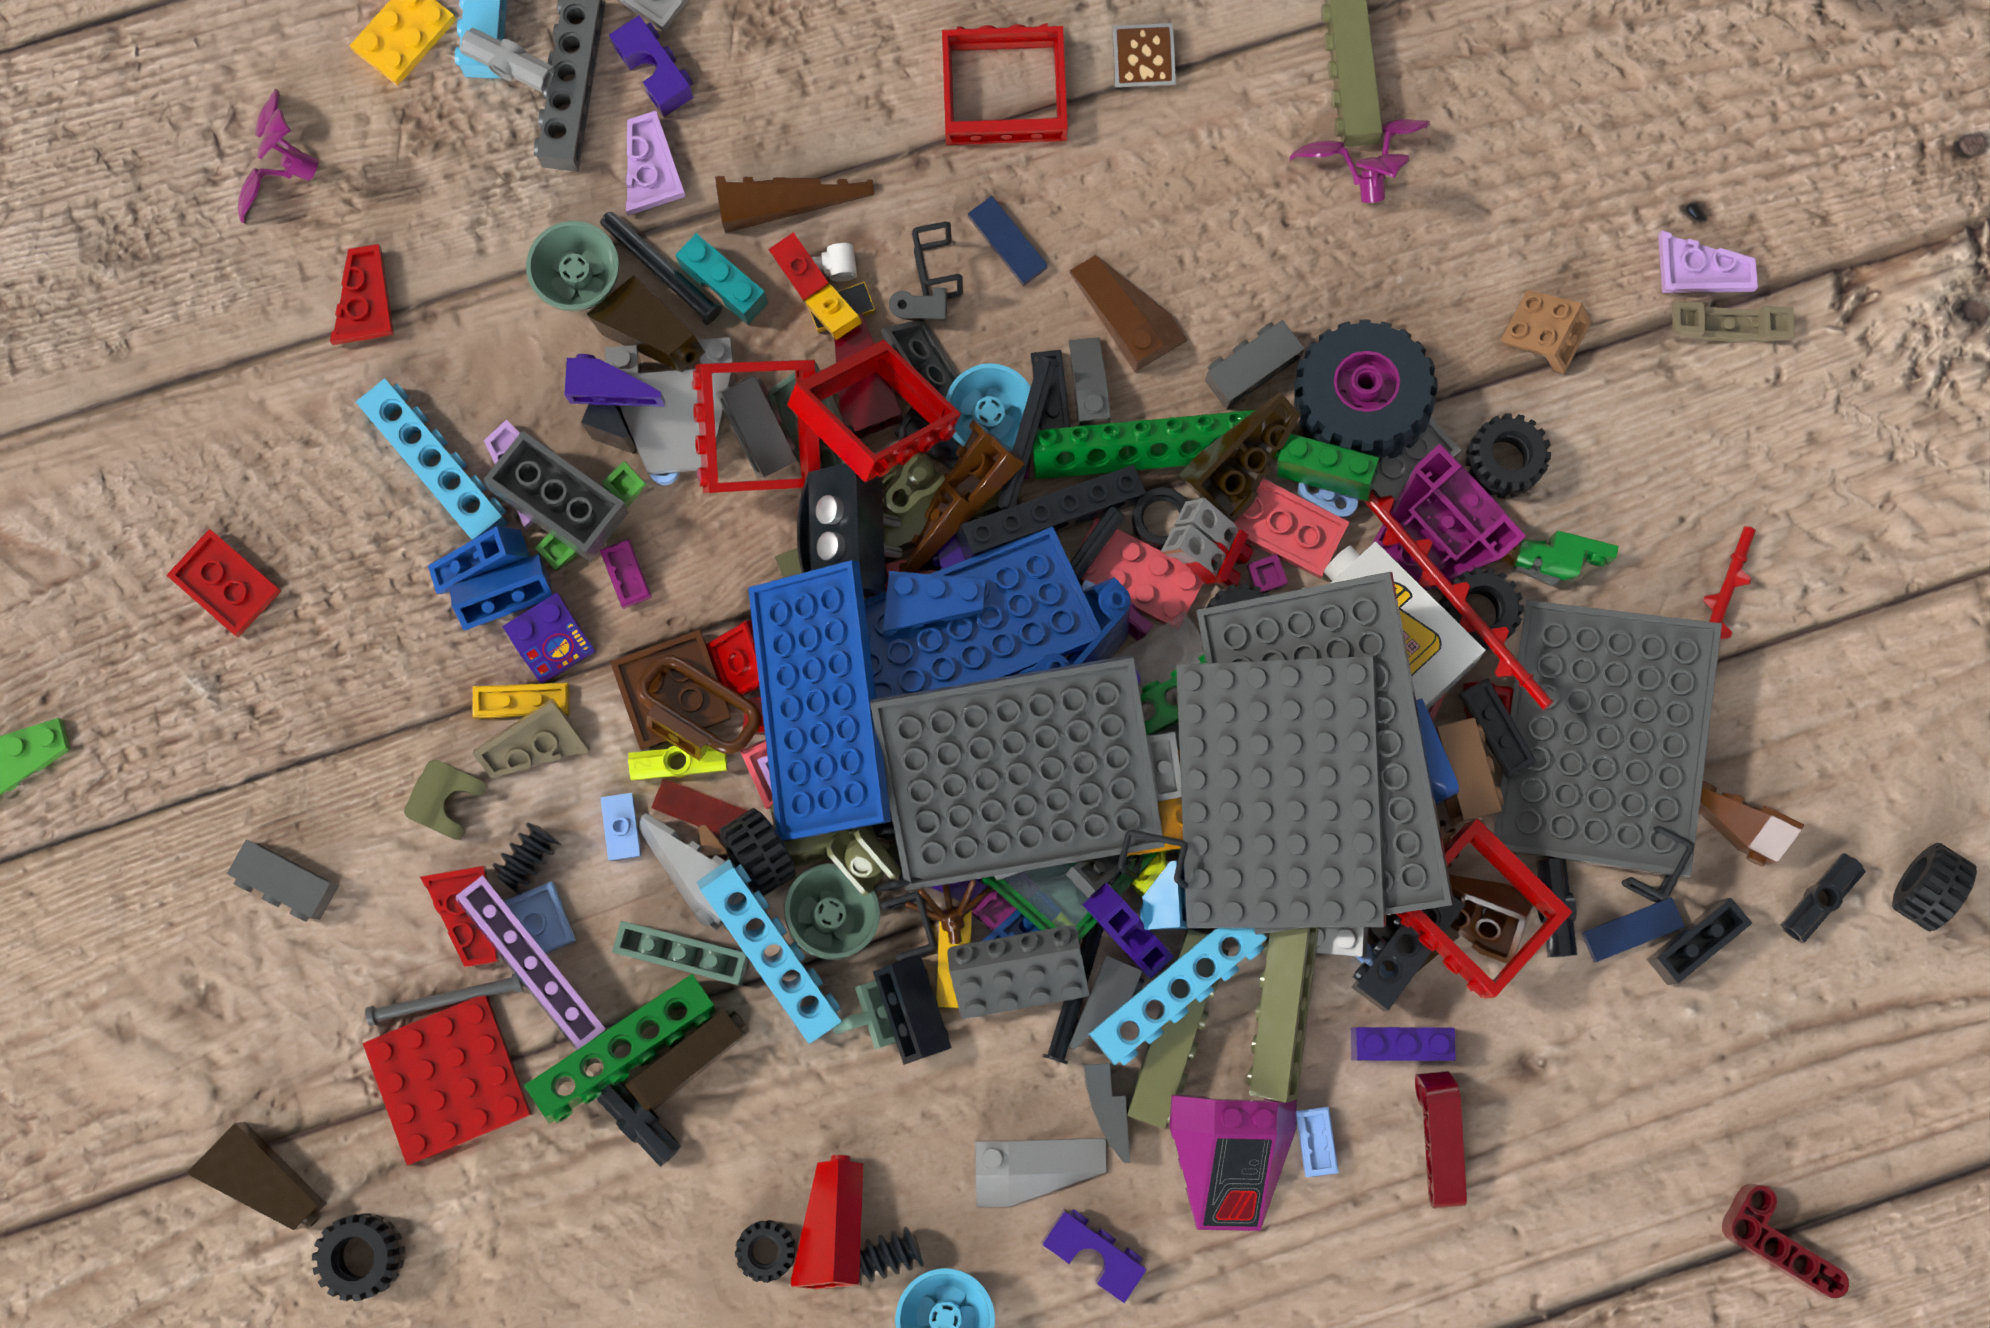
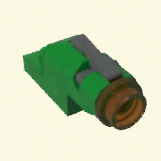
(1559, 558)

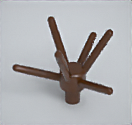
(951, 917)

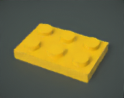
(402, 36)

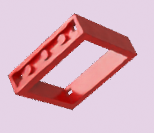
(1014, 130)
(899, 374)
(706, 442)
(1523, 880)

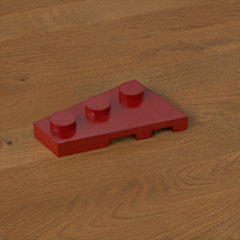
(466, 937)

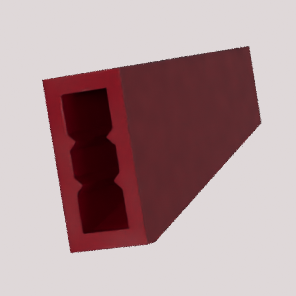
(871, 401)

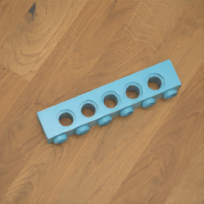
(378, 406)
(810, 1020)
(1108, 1034)

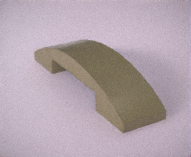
(1732, 324)

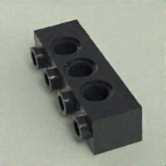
(1385, 992)

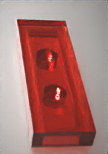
(694, 806)

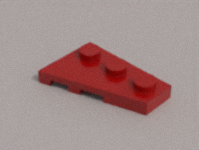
(364, 298)

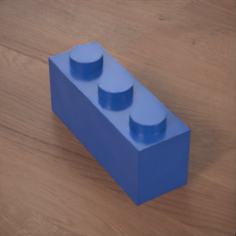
(500, 592)

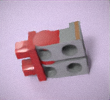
(1208, 543)

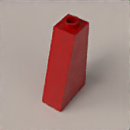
(831, 1228)

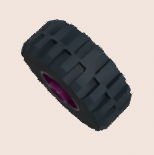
(1366, 389)

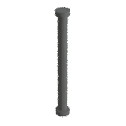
(374, 1014)

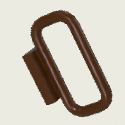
(680, 729)

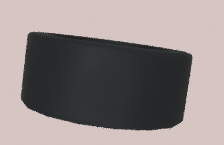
(1151, 496)

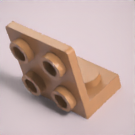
(1548, 328)

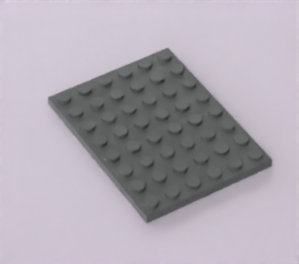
(1617, 742)
(1017, 772)
(1281, 793)

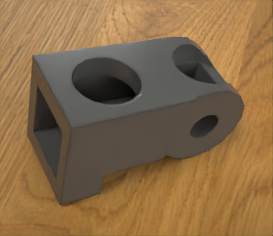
(907, 306)

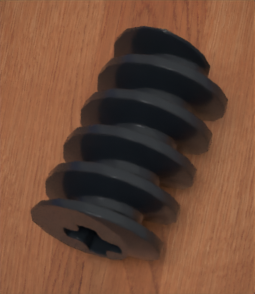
(525, 857)
(889, 1255)

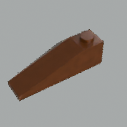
(1131, 317)
(1753, 831)
(1492, 916)

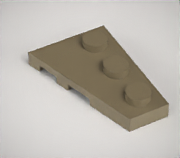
(532, 740)

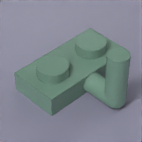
(873, 1016)

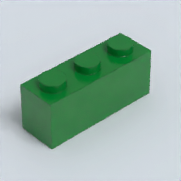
(1328, 467)

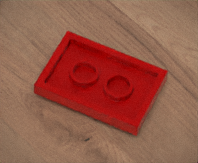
(223, 583)

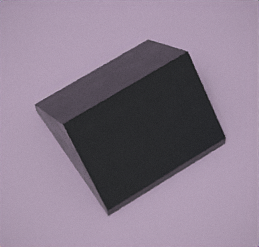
(607, 426)

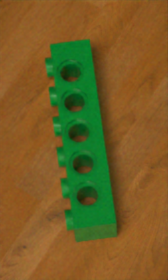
(573, 1068)

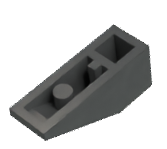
(1089, 382)
(1111, 990)

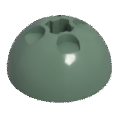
(570, 251)
(850, 914)

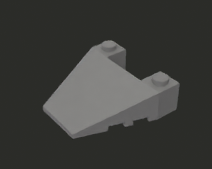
(668, 433)

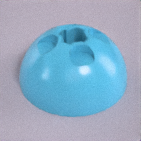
(1000, 393)
(949, 1288)

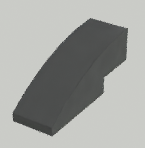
(1108, 1109)

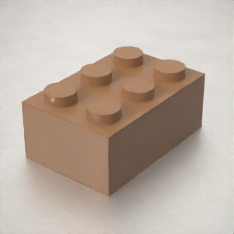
(1473, 773)

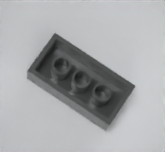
(556, 496)

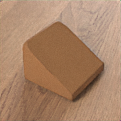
(709, 844)

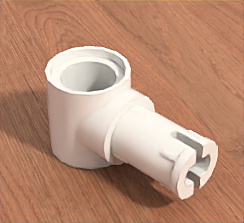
(838, 262)

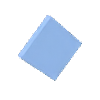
(543, 916)

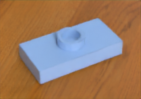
(620, 827)
(1316, 1141)

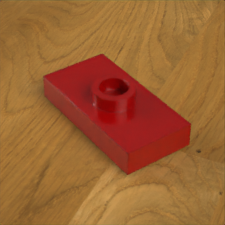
(798, 266)

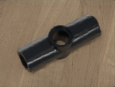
(1555, 876)
(1836, 884)
(637, 1124)

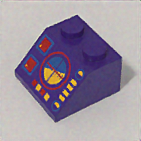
(549, 638)

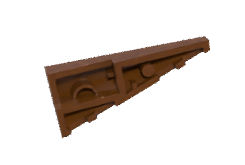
(765, 201)
(978, 474)

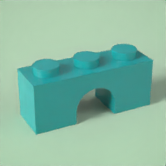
(726, 280)

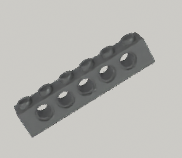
(566, 151)

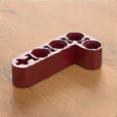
(1443, 1138)
(1786, 1249)

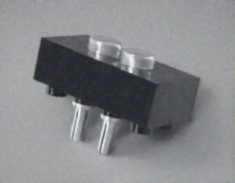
(844, 522)

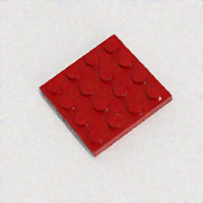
(447, 1079)

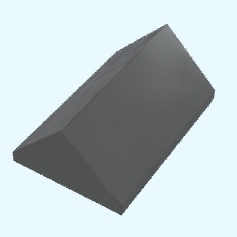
(922, 352)

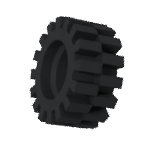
(746, 1258)

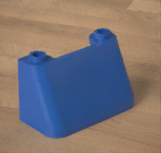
(1112, 611)

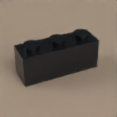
(1699, 941)
(912, 1009)

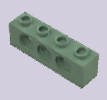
(681, 953)

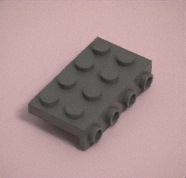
(1017, 971)

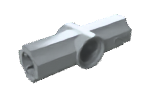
(507, 59)

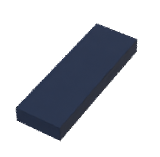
(1007, 241)
(1633, 929)

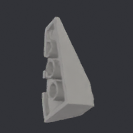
(684, 866)
(1026, 1169)

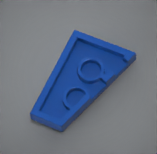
(930, 598)

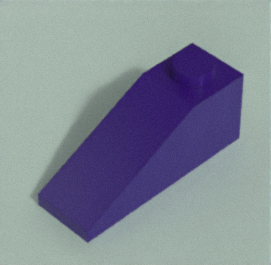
(599, 383)

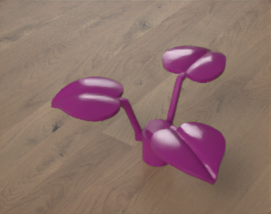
(273, 126)
(1373, 176)

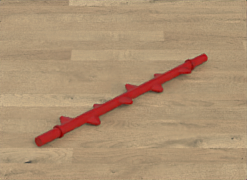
(1734, 578)
(1457, 596)

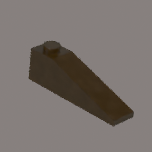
(1238, 460)

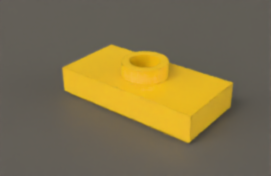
(833, 311)

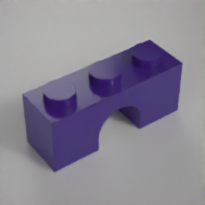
(638, 45)
(1127, 930)
(1403, 1043)
(1120, 1268)

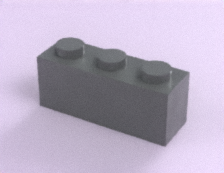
(1253, 363)
(757, 426)
(281, 881)

